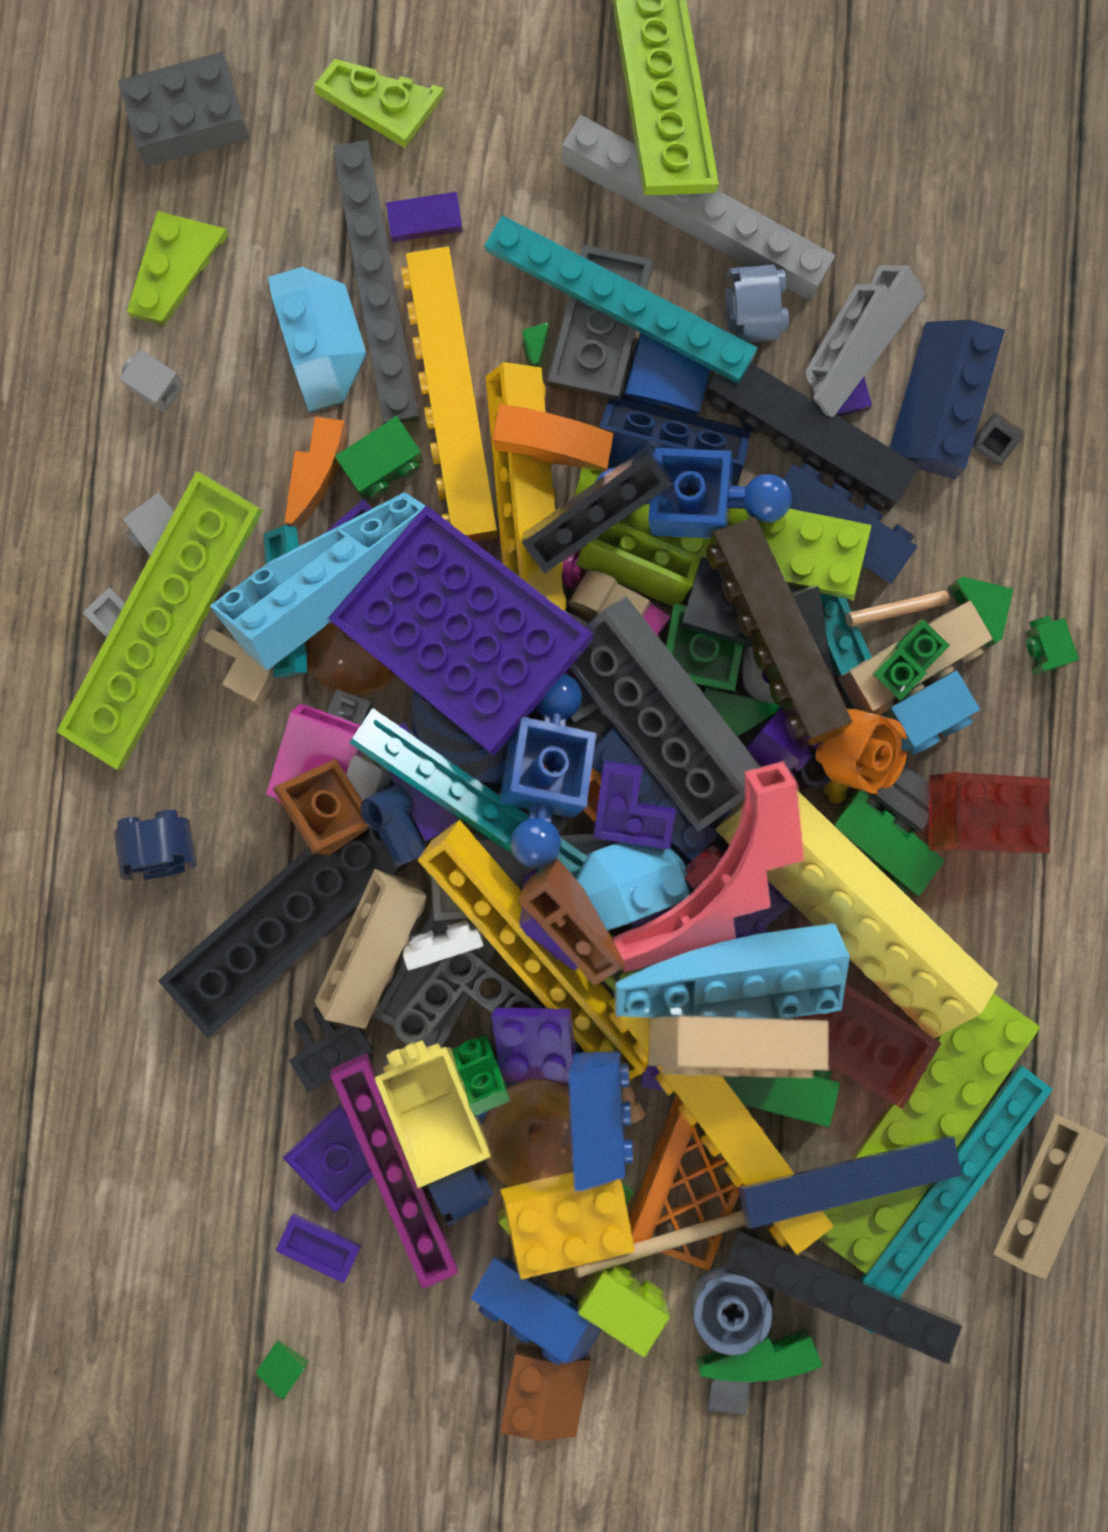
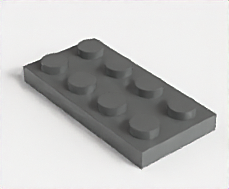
(591, 345)

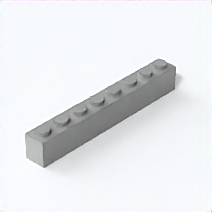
(706, 216)

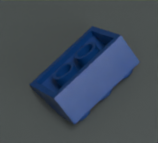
(599, 1118)

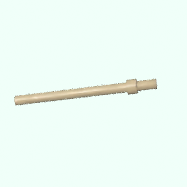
(667, 1241)

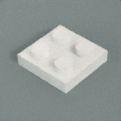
(430, 947)

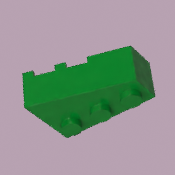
(887, 845)

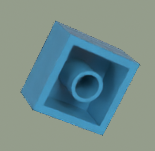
(934, 710)

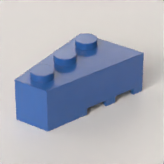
(535, 1312)

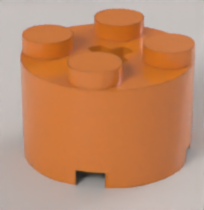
(866, 753)

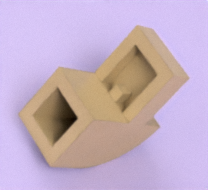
(599, 592)
(246, 675)

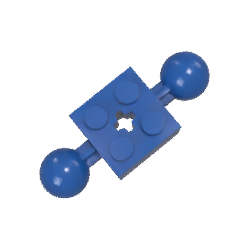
(710, 475)
(545, 792)

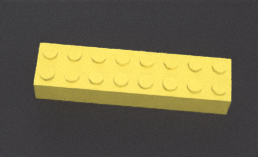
(879, 926)

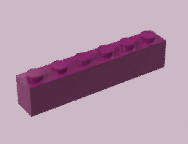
(406, 1202)

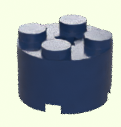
(154, 846)
(460, 1194)

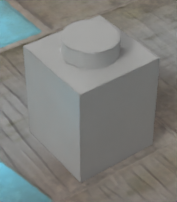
(151, 380)

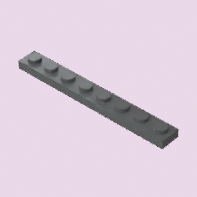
(376, 282)

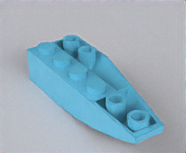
(301, 589)
(744, 977)

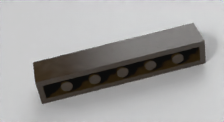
(777, 633)

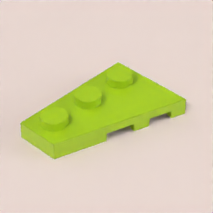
(381, 102)
(171, 261)

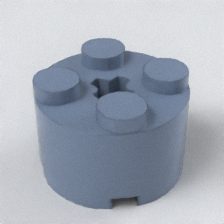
(755, 303)
(744, 1326)

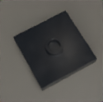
(709, 610)

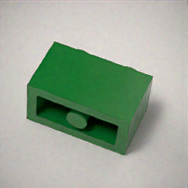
(380, 459)

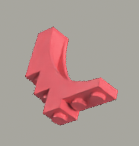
(765, 840)

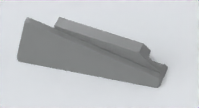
(862, 333)

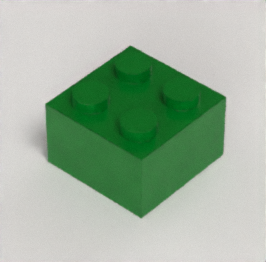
(706, 659)

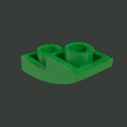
(910, 659)
(480, 1075)

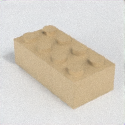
(738, 1046)

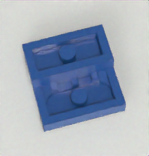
(665, 377)

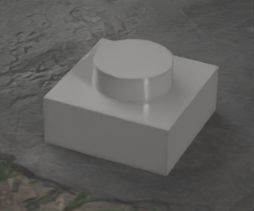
(105, 611)

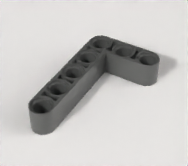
(455, 984)

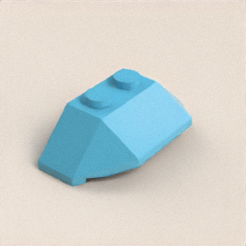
(318, 335)
(633, 881)

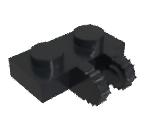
(319, 1058)

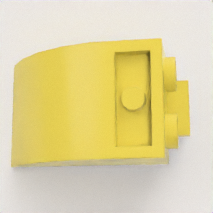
(431, 1112)

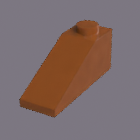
(571, 921)

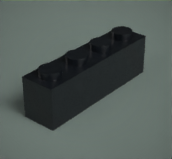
(596, 509)

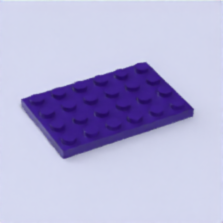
(461, 629)

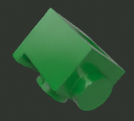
(1050, 644)

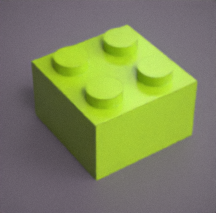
(624, 1307)

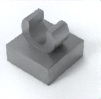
(349, 707)

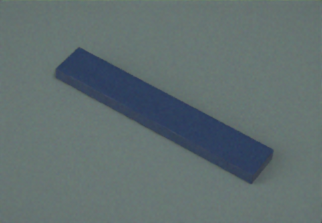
(849, 1181)

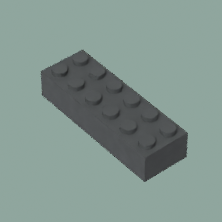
(663, 715)

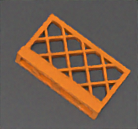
(660, 1179)

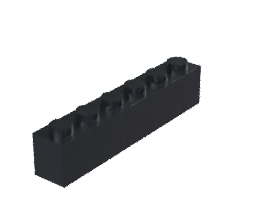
(821, 440)
(844, 1296)

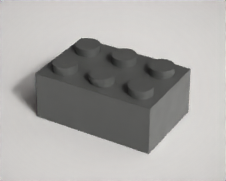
(183, 109)

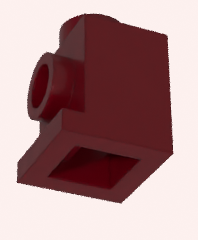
(702, 866)

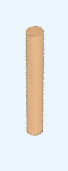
(897, 608)

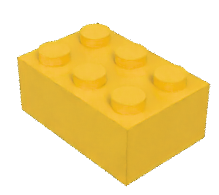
(563, 1227)

